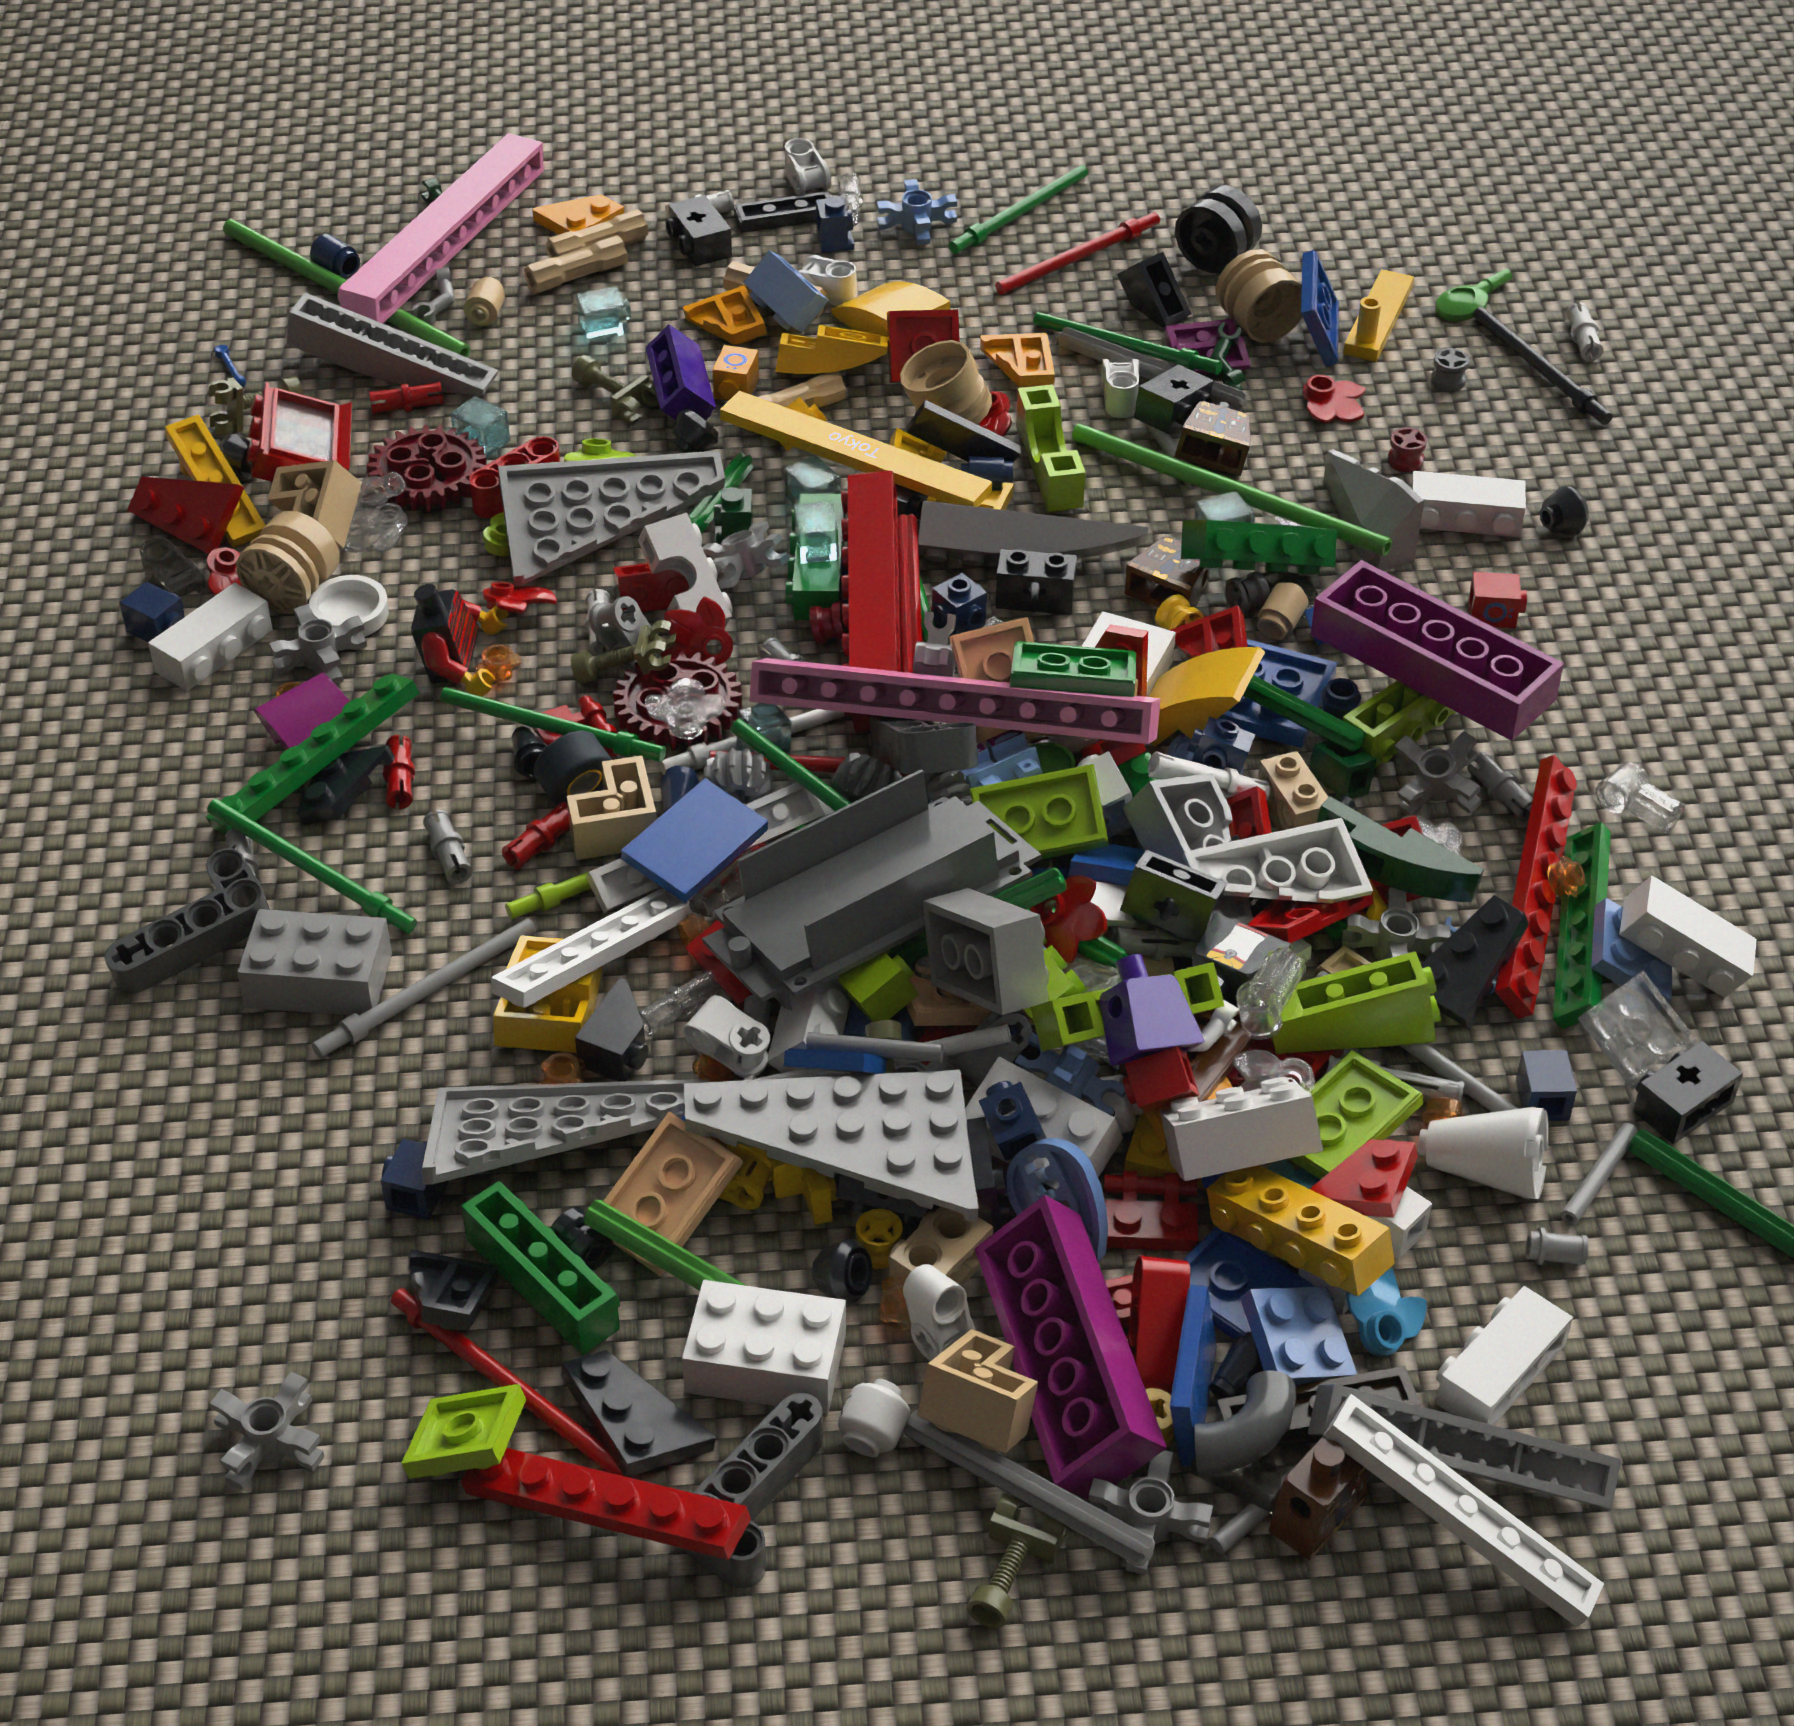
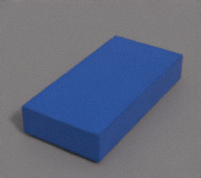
(835, 1061)

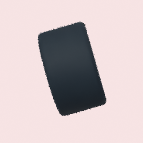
(571, 766)

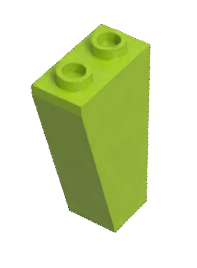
(1361, 1008)

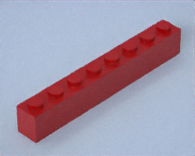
(871, 576)

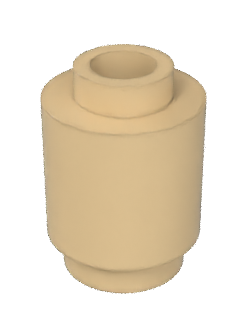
(484, 301)
(1282, 610)

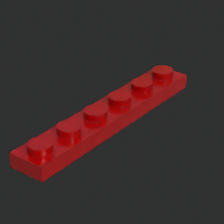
(612, 1502)

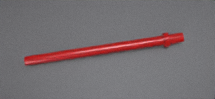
(503, 1377)

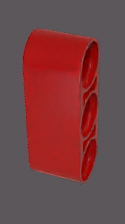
(485, 481)
(1157, 1318)

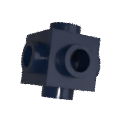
(961, 598)
(1221, 745)

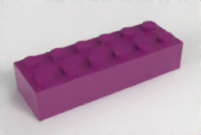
(1436, 649)
(1071, 1341)

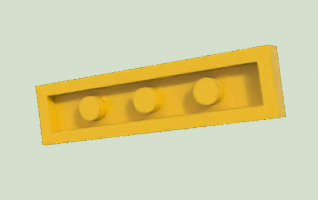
(1378, 315)
(204, 461)

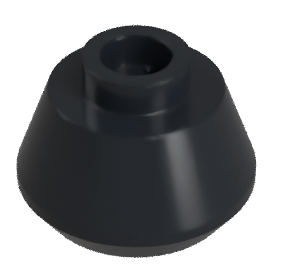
(693, 432)
(235, 451)
(1565, 511)
(843, 1270)

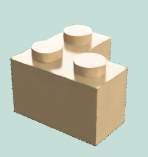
(320, 491)
(615, 816)
(977, 1394)

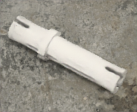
(1229, 780)

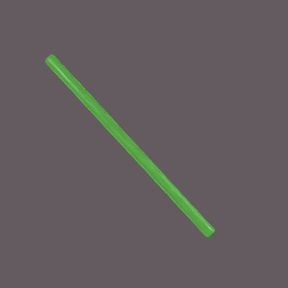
(332, 282)
(1222, 485)

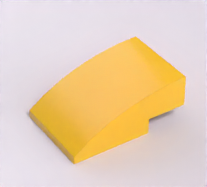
(870, 309)
(829, 352)
(1203, 689)
(554, 1018)

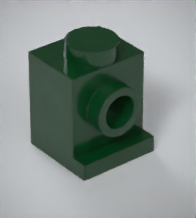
(733, 513)
(1342, 770)

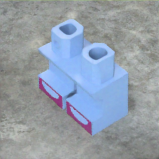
(1004, 760)

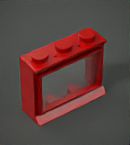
(296, 431)

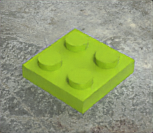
(464, 1431)

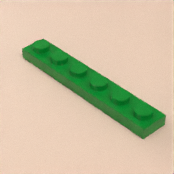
(320, 749)
(1576, 983)

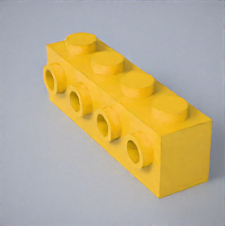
(1302, 1227)

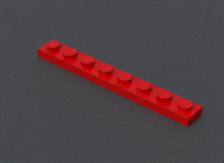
(1533, 895)

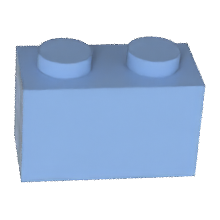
(785, 292)

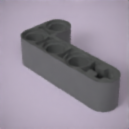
(915, 745)
(143, 955)
(791, 1436)

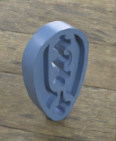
(1076, 1180)

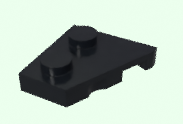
(340, 783)
(988, 1181)
(450, 1288)

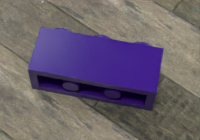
(679, 374)

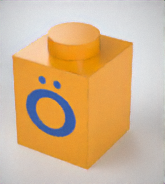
(735, 371)

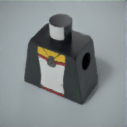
(1235, 953)

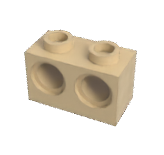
(1293, 793)
(944, 1243)

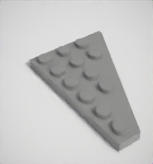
(579, 506)
(516, 1123)
(886, 1129)

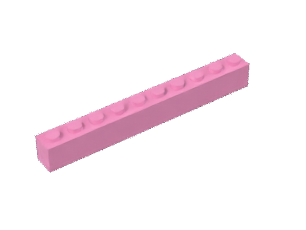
(442, 229)
(953, 700)

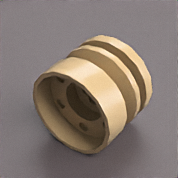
(1260, 295)
(948, 378)
(288, 561)

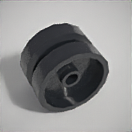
(1218, 228)

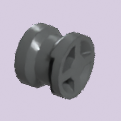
(1450, 369)
(1247, 592)

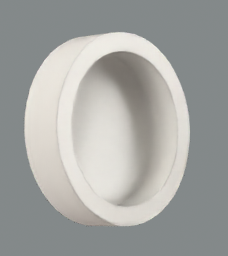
(349, 597)

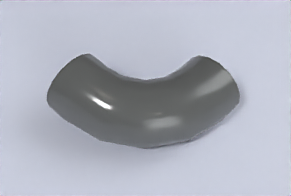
(1251, 1431)

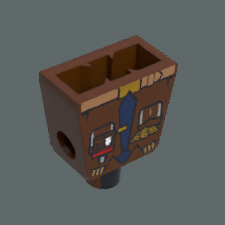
(1215, 437)
(1162, 573)
(1330, 1486)

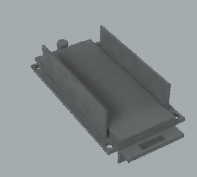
(858, 885)

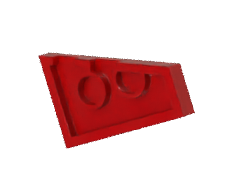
(187, 508)
(1296, 919)

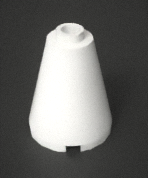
(1491, 1149)

